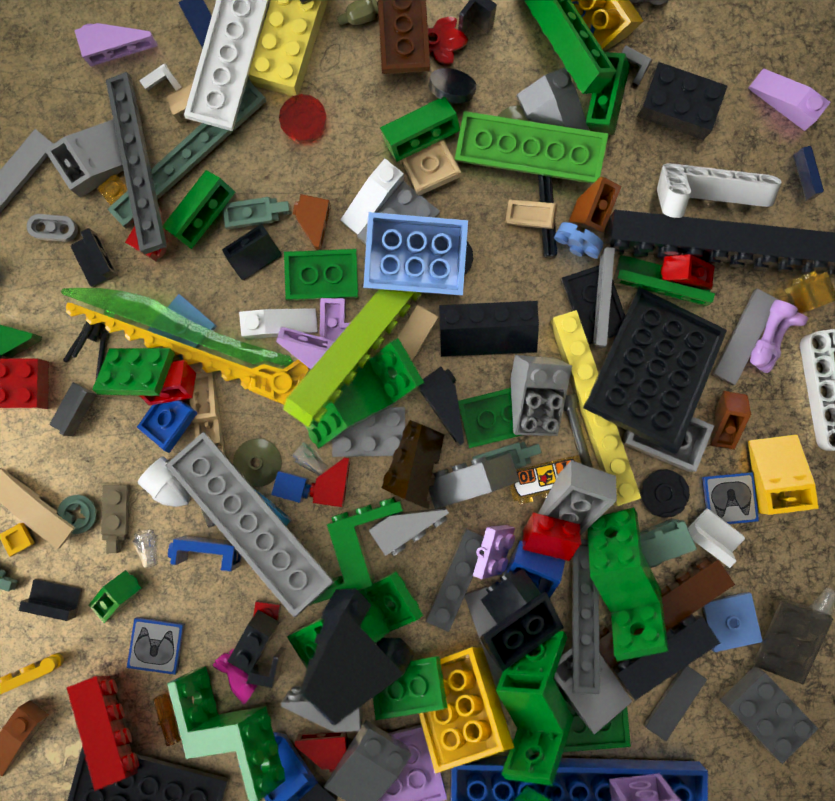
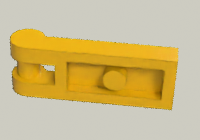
(31, 672)

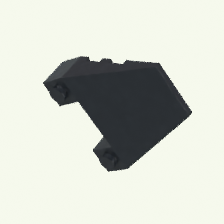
(347, 662)

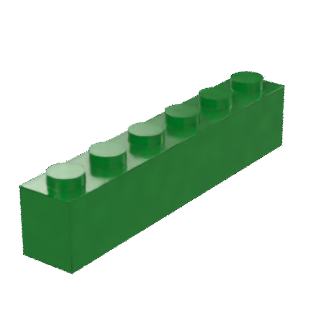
(573, 43)

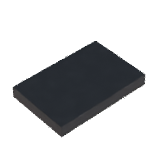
(582, 296)

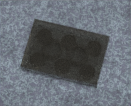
(793, 641)

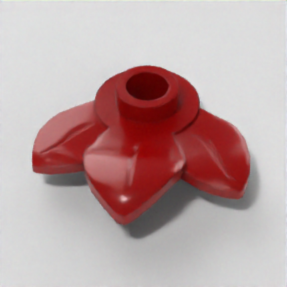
(447, 40)

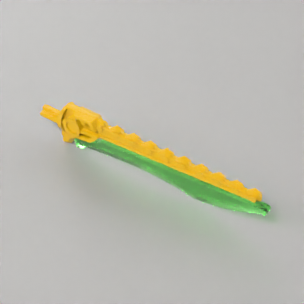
(263, 379)

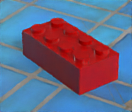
(24, 384)
(102, 730)

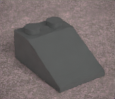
(368, 765)

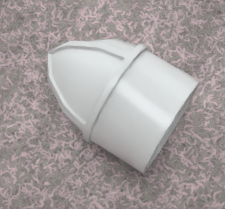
(163, 485)

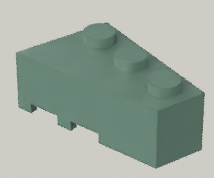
(666, 541)

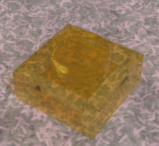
(112, 189)

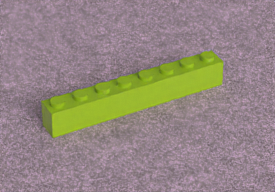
(348, 353)

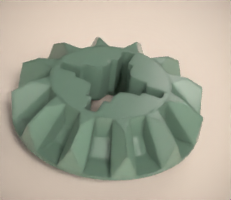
(87, 509)

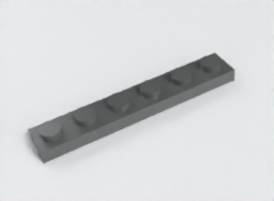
(584, 625)

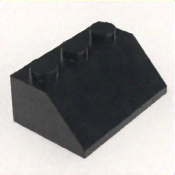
(522, 631)

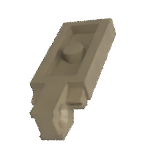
(115, 516)

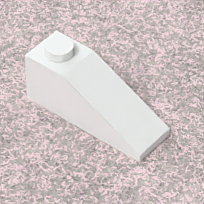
(372, 195)
(267, 322)

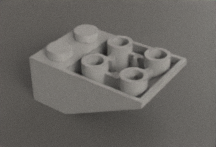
(87, 157)
(538, 394)
(400, 527)
(300, 705)
(592, 708)

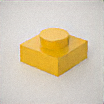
(16, 539)

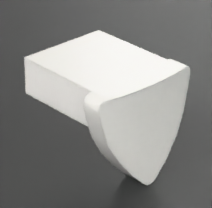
(159, 75)

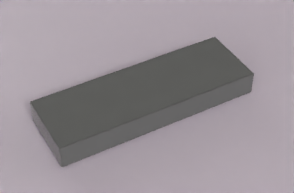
(675, 702)

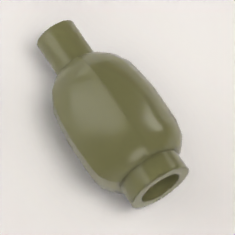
(359, 12)

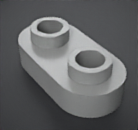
(53, 227)

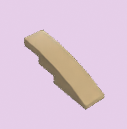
(416, 330)
(206, 404)
(33, 511)

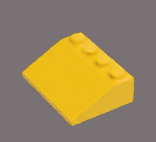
(474, 718)

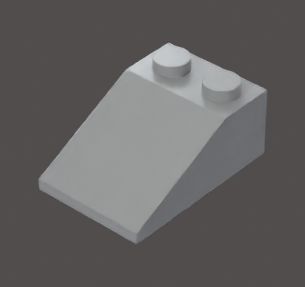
(580, 495)

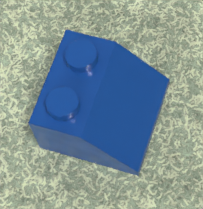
(542, 569)

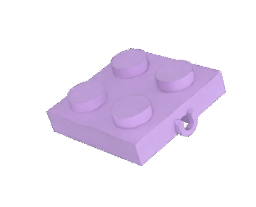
(495, 547)

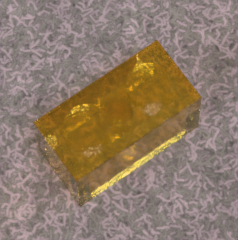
(811, 291)

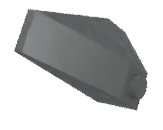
(553, 101)

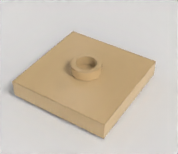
(431, 167)

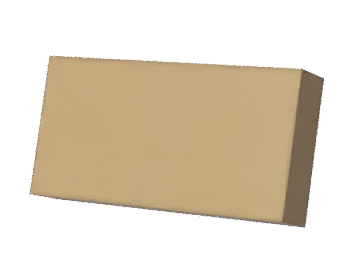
(531, 214)

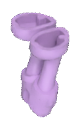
(768, 348)

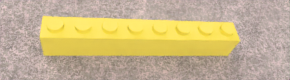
(601, 432)

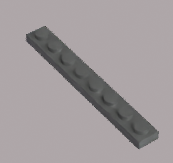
(136, 163)

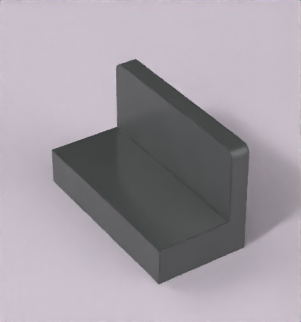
(72, 409)

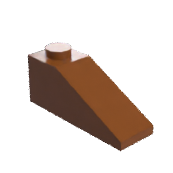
(18, 733)

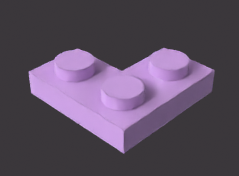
(332, 318)

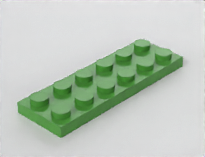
(531, 147)

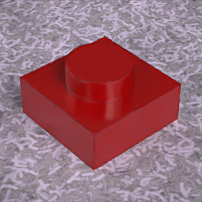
(268, 608)

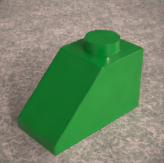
(16, 341)
(114, 596)

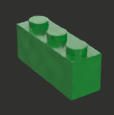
(606, 105)
(420, 129)
(199, 209)

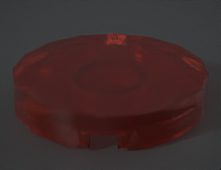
(302, 118)

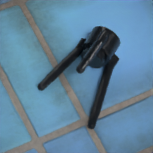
(92, 333)

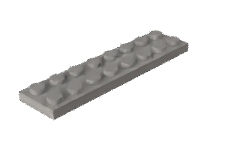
(250, 524)

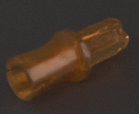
(166, 719)

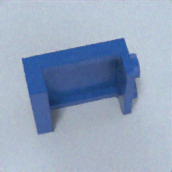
(181, 546)
(297, 774)

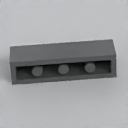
(455, 581)

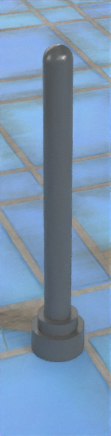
(570, 406)

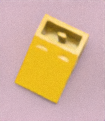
(781, 475)

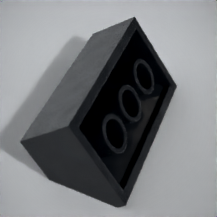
(488, 328)
(684, 646)

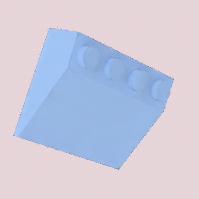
(415, 253)

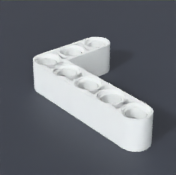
(682, 182)
(816, 380)

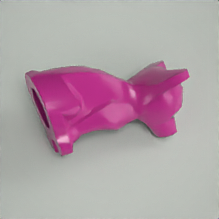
(236, 678)

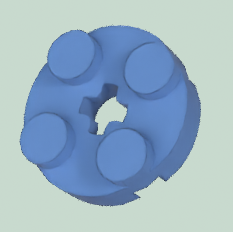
(579, 241)

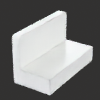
(716, 536)

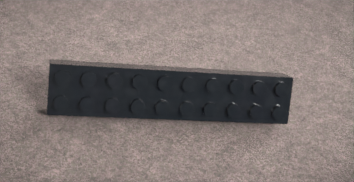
(721, 242)

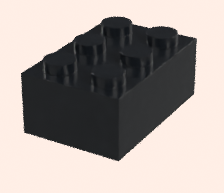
(682, 101)

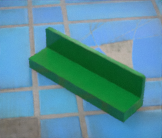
(647, 275)

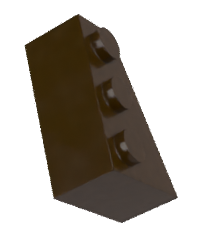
(414, 463)

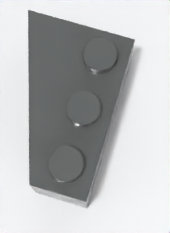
(472, 481)

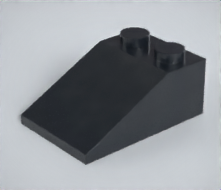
(442, 397)

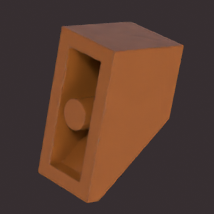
(595, 205)
(313, 216)
(730, 419)

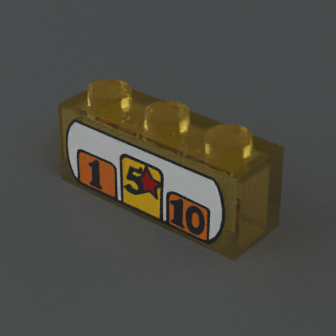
(538, 479)

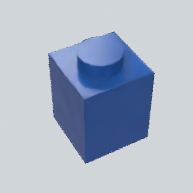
(291, 487)

